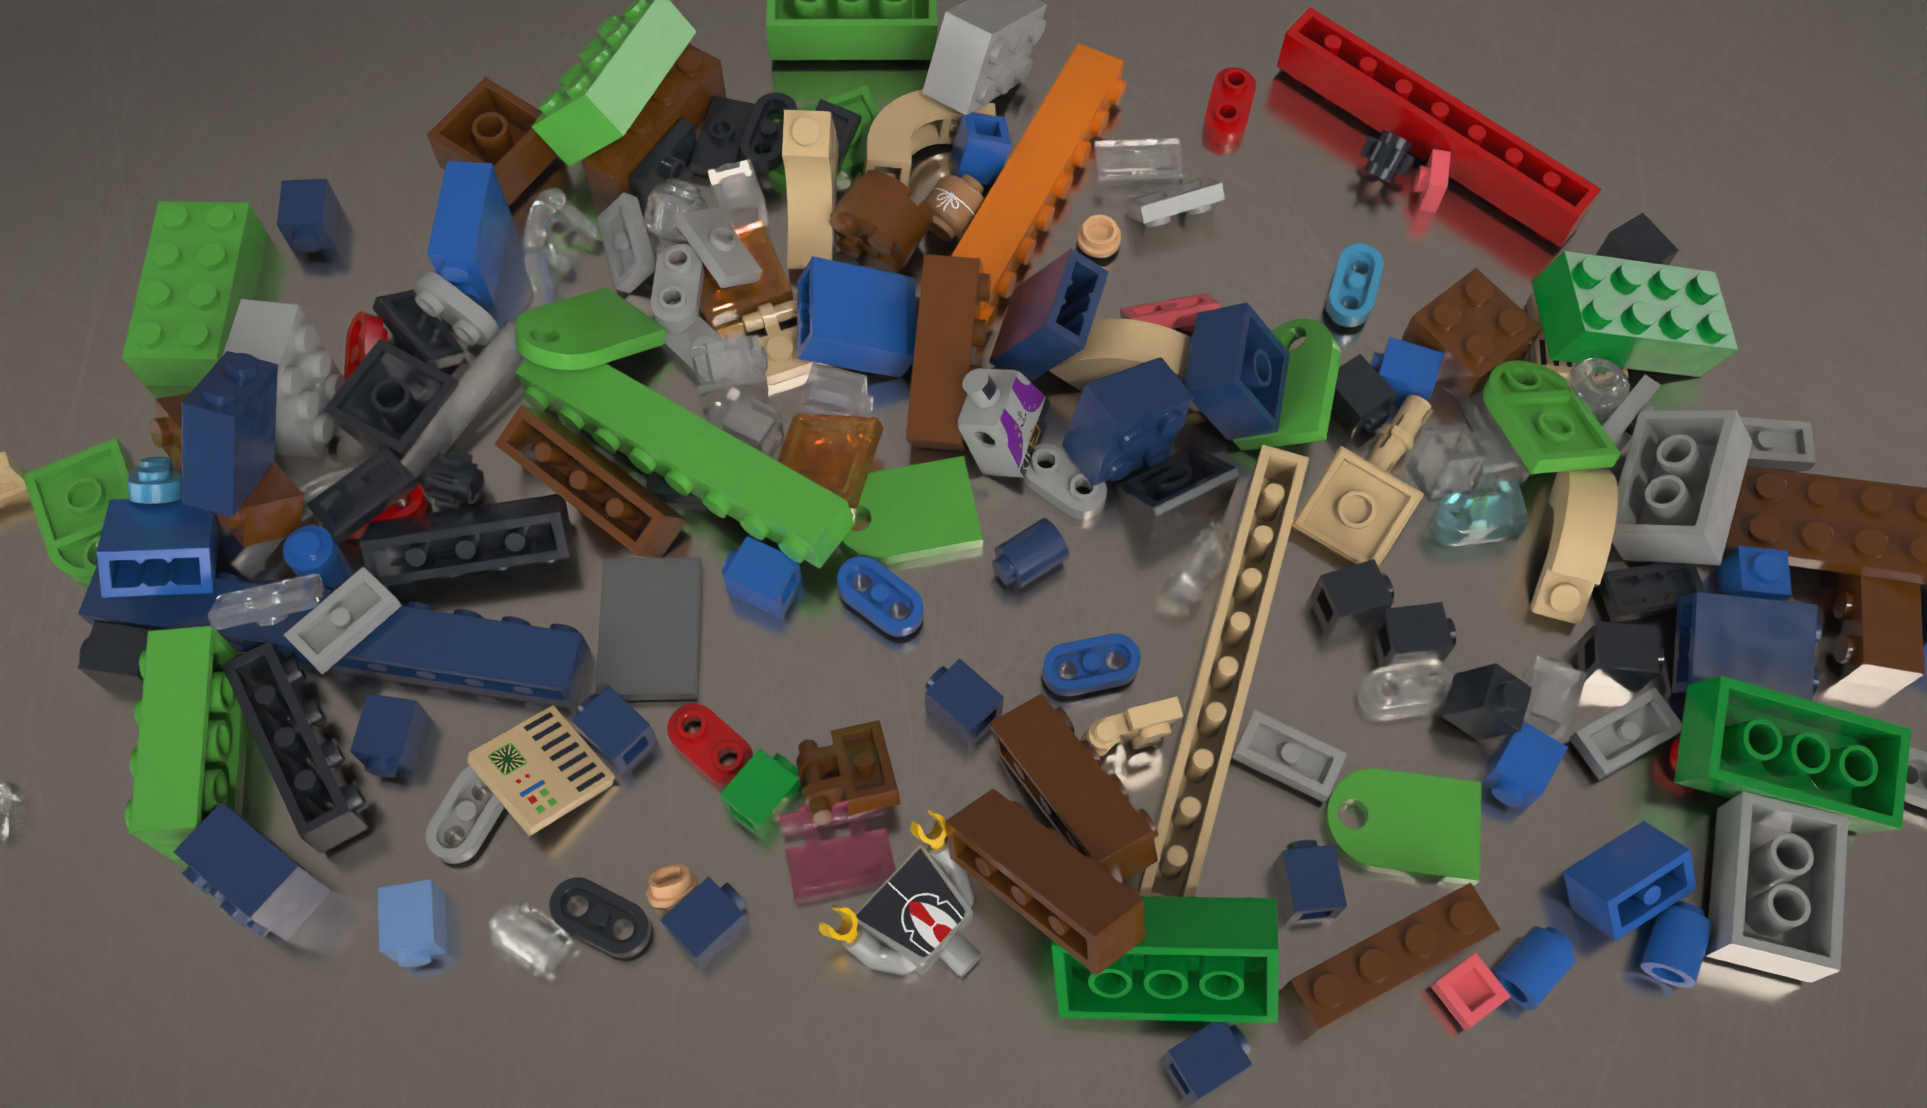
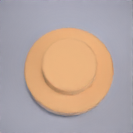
(1099, 236)
(670, 886)

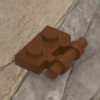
(864, 771)

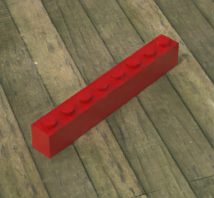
(1402, 102)

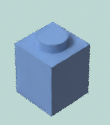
(412, 922)

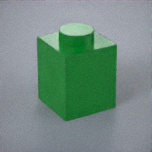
(762, 792)

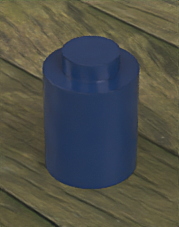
(1030, 553)

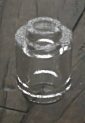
(529, 937)

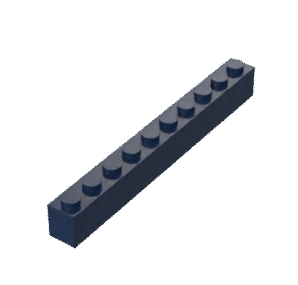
(408, 645)

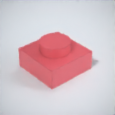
(1432, 180)
(1470, 991)

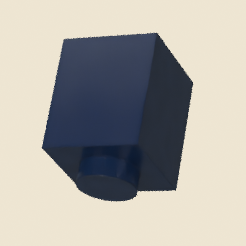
(308, 215)
(962, 701)
(613, 729)
(390, 735)
(1309, 882)
(707, 920)
(1208, 1060)

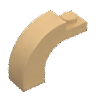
(907, 127)
(1122, 344)
(1579, 544)

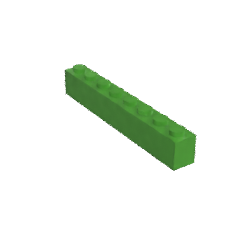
(694, 457)

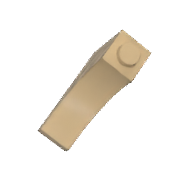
(811, 182)

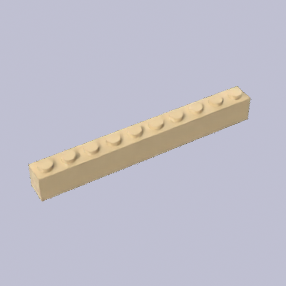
(1224, 676)

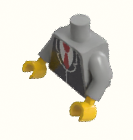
(914, 913)

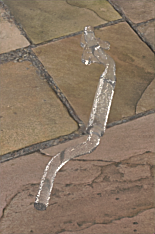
(485, 372)

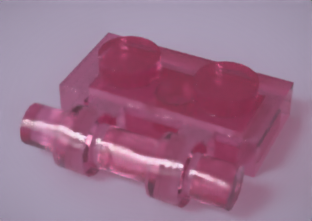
(839, 863)

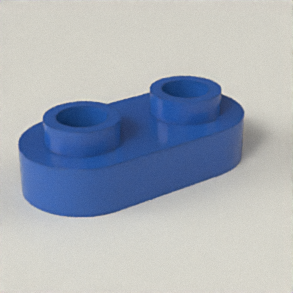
(882, 597)
(1088, 662)

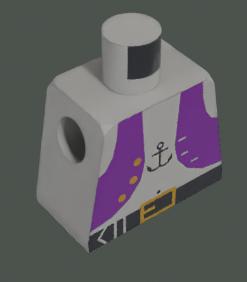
(1001, 420)

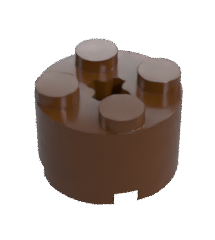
(880, 220)

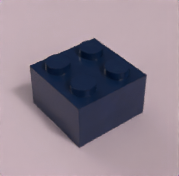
(1237, 371)
(1127, 421)
(250, 874)

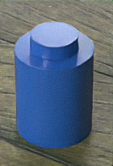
(315, 551)
(1677, 945)
(1535, 966)

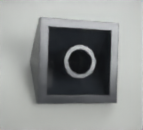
(390, 399)
(1176, 492)

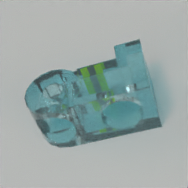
(1480, 519)

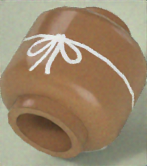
(954, 205)

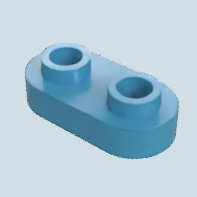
(1355, 288)
(155, 481)

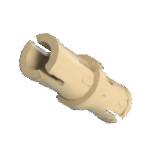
(1398, 435)

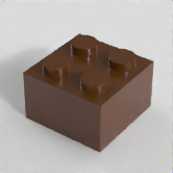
(494, 129)
(1474, 330)

